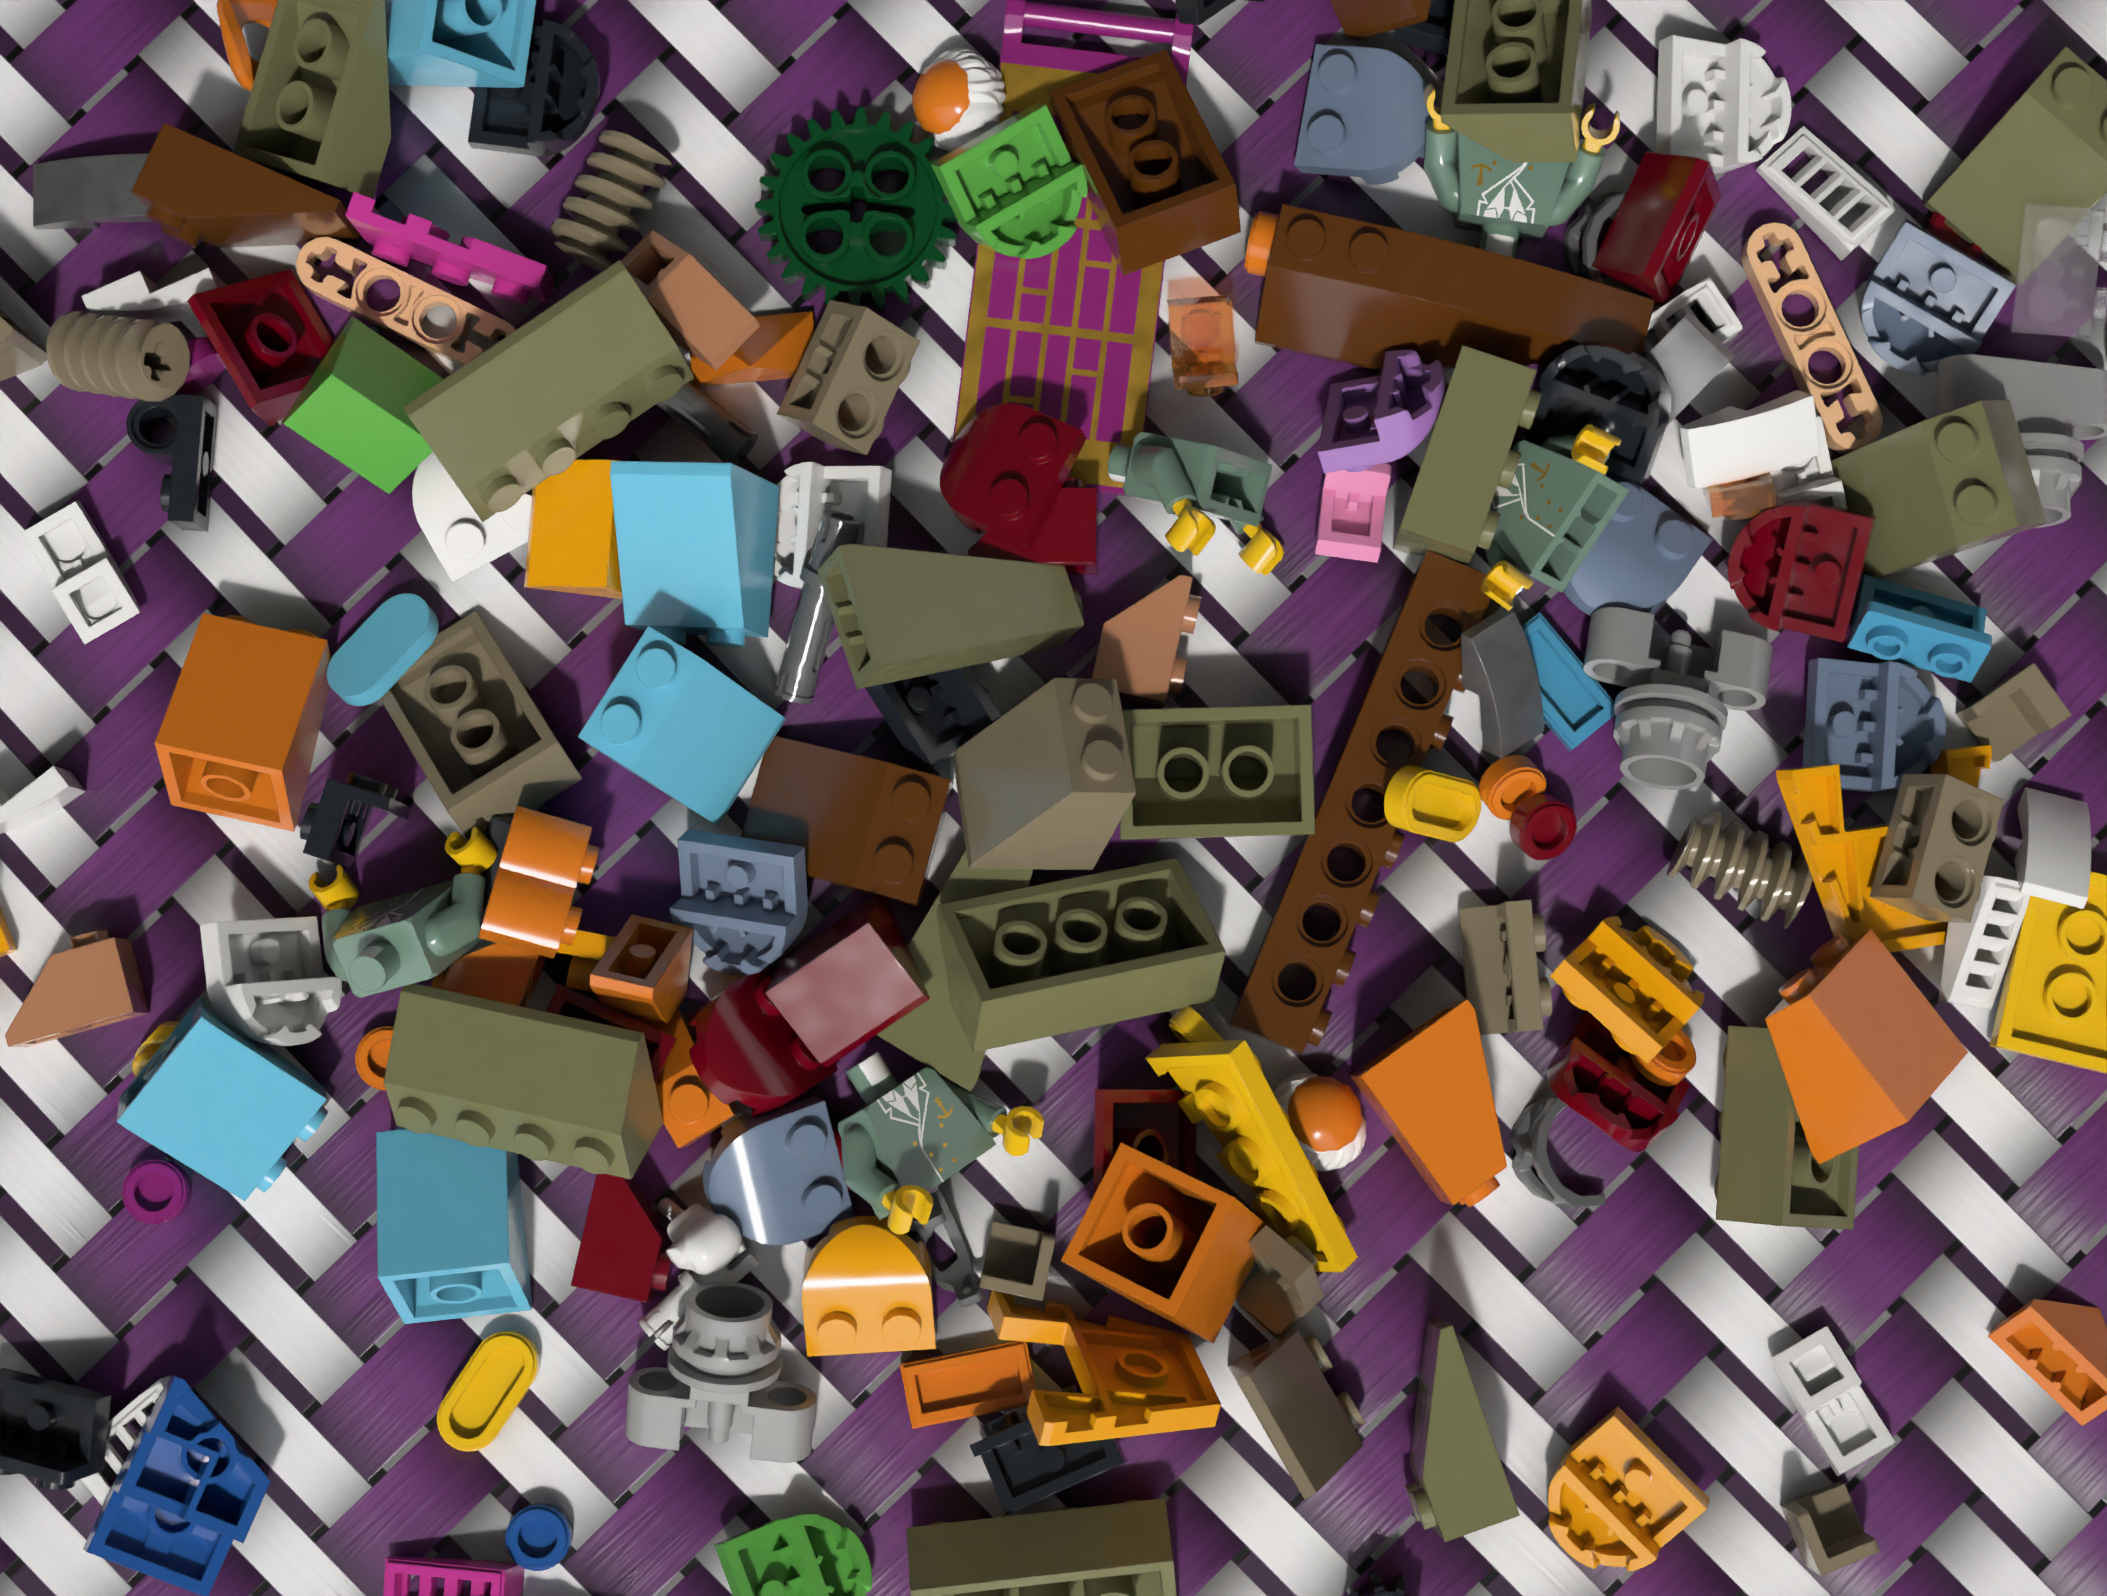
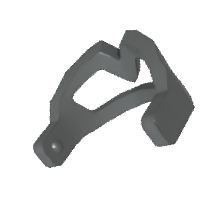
(1588, 222)
(1535, 1151)
(960, 1275)

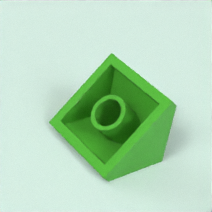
(357, 404)

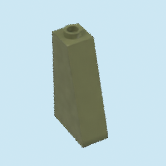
(941, 611)
(933, 1029)

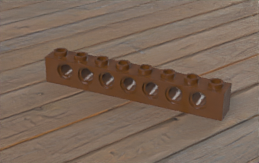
(1262, 1009)

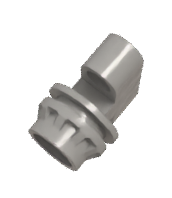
(2052, 410)
(1675, 693)
(723, 1380)

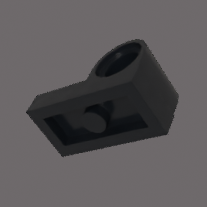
(190, 452)

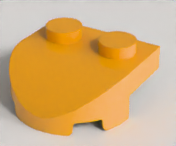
(1631, 985)
(867, 1291)
(1619, 1497)

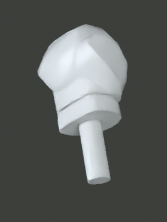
(700, 1237)

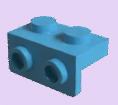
(1919, 629)

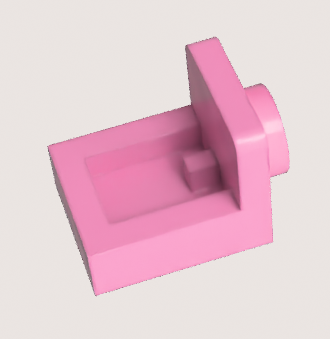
(1353, 513)

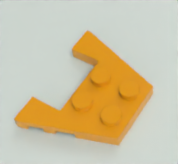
(1847, 859)
(1129, 1375)

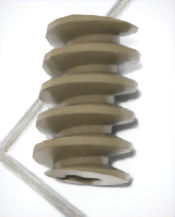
(608, 199)
(117, 355)
(1743, 866)

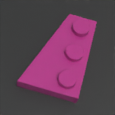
(416, 238)

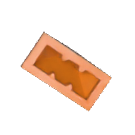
(766, 355)
(2061, 1351)

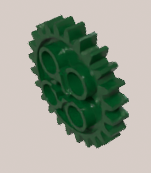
(861, 154)

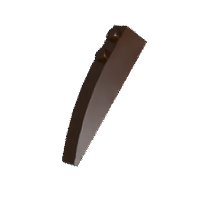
(1372, 289)

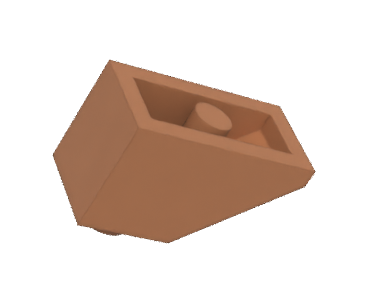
(81, 991)

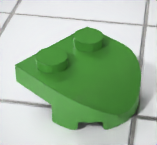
(1015, 186)
(796, 1559)

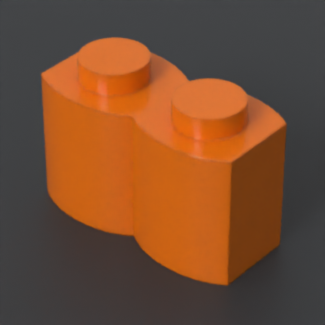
(537, 883)

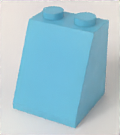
(458, 42)
(695, 549)
(682, 726)
(222, 1103)
(449, 1228)

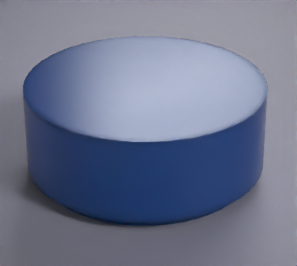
(539, 1536)

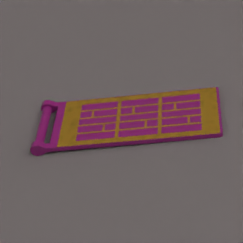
(1068, 324)

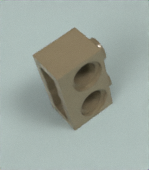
(840, 373)
(1937, 847)

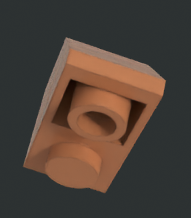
(689, 300)
(1143, 642)

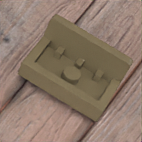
(1502, 966)

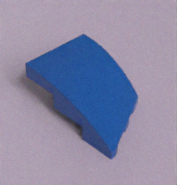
(179, 1496)

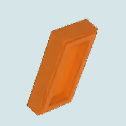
(968, 1383)

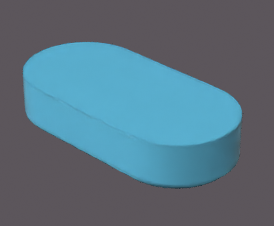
(382, 649)

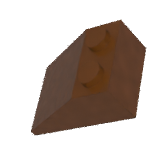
(1147, 162)
(229, 200)
(855, 815)

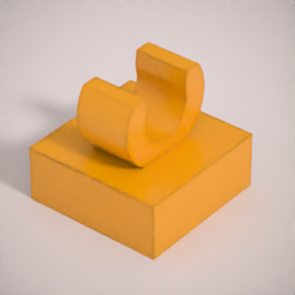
(586, 953)

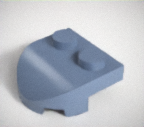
(1362, 115)
(1929, 301)
(1637, 556)
(1871, 722)
(740, 899)
(779, 1174)

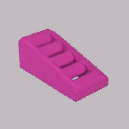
(502, 1577)

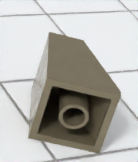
(1047, 779)

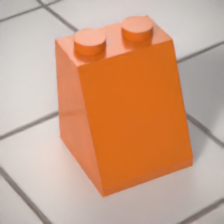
(245, 721)
(1858, 1045)
(1440, 1104)
(1166, 1242)

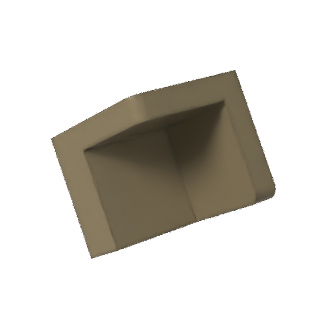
(2013, 712)
(1017, 1260)
(1828, 1529)

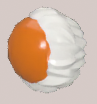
(958, 98)
(1323, 1118)

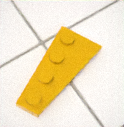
(1234, 1099)

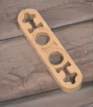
(414, 301)
(1821, 335)

